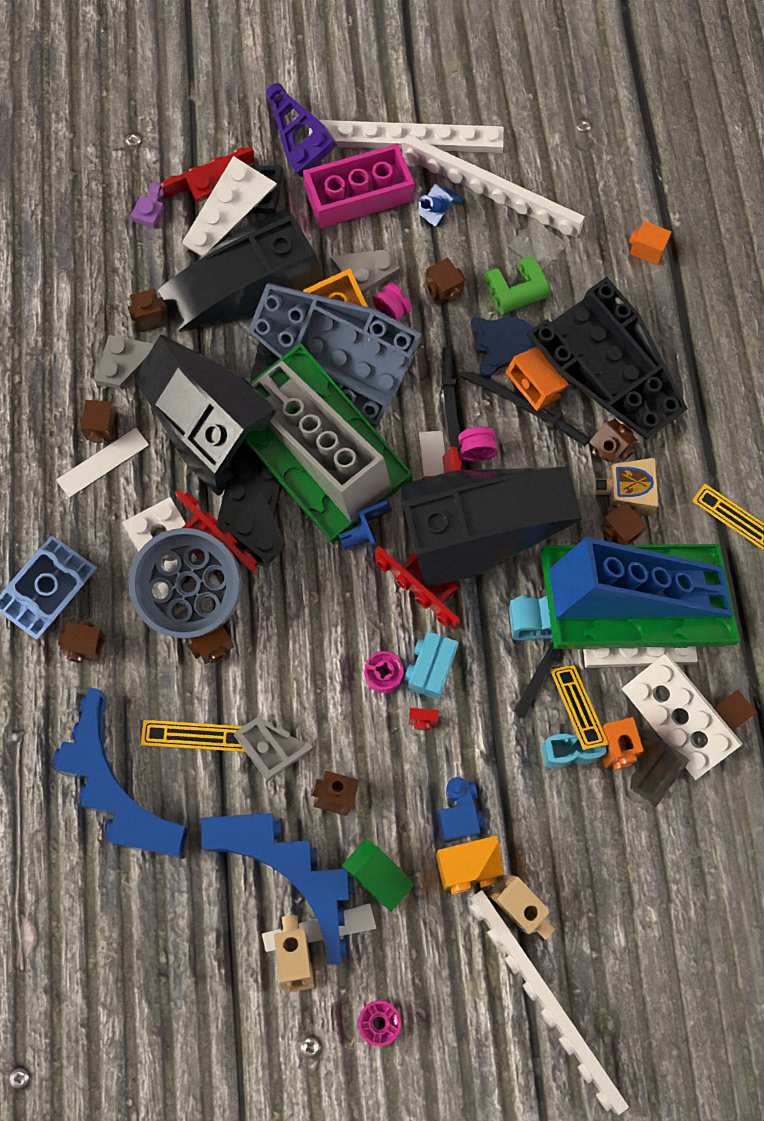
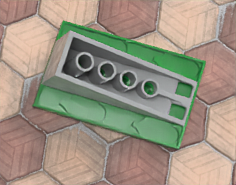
(322, 446)

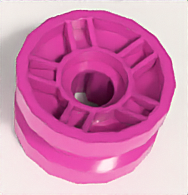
(392, 302)
(477, 444)
(382, 660)
(376, 1036)

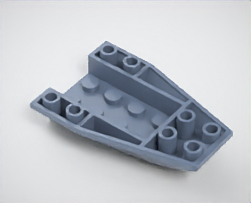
(351, 342)

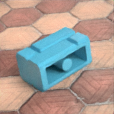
(432, 665)

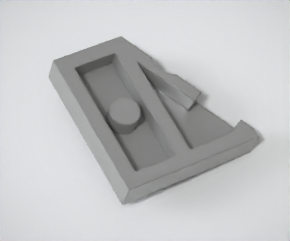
(368, 268)
(121, 361)
(270, 747)

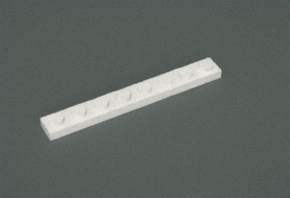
(444, 137)
(492, 186)
(553, 1012)

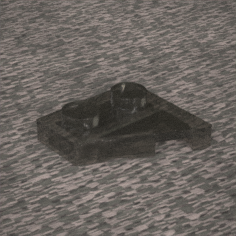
(656, 768)

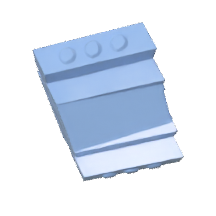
(44, 586)

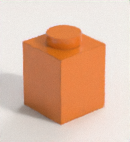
(649, 242)

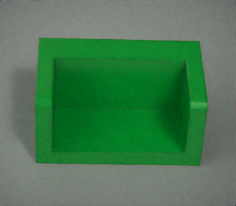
(378, 874)

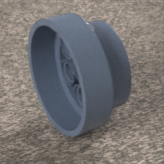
(149, 572)

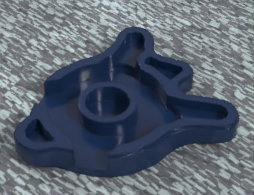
(500, 341)

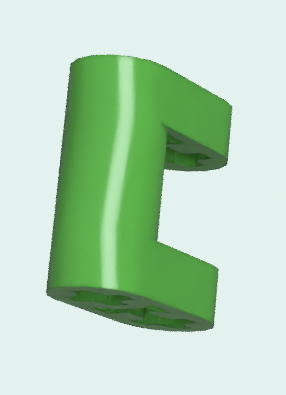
(530, 291)

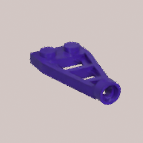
(311, 149)

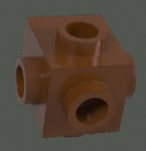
(614, 441)

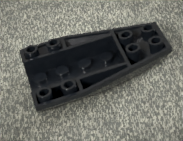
(233, 275)
(612, 359)
(201, 408)
(484, 517)

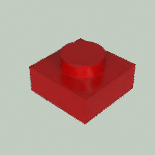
(423, 718)

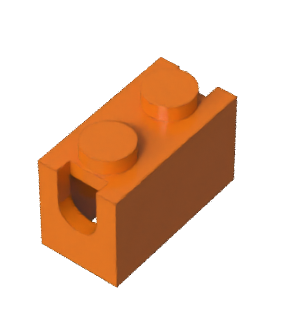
(536, 378)
(623, 744)

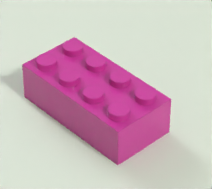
(358, 185)

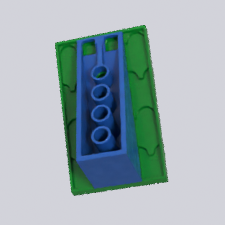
(638, 596)

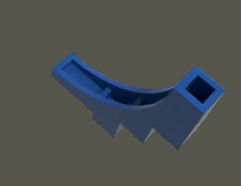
(88, 760)
(323, 889)

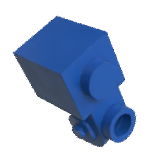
(463, 819)

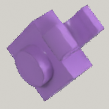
(149, 209)

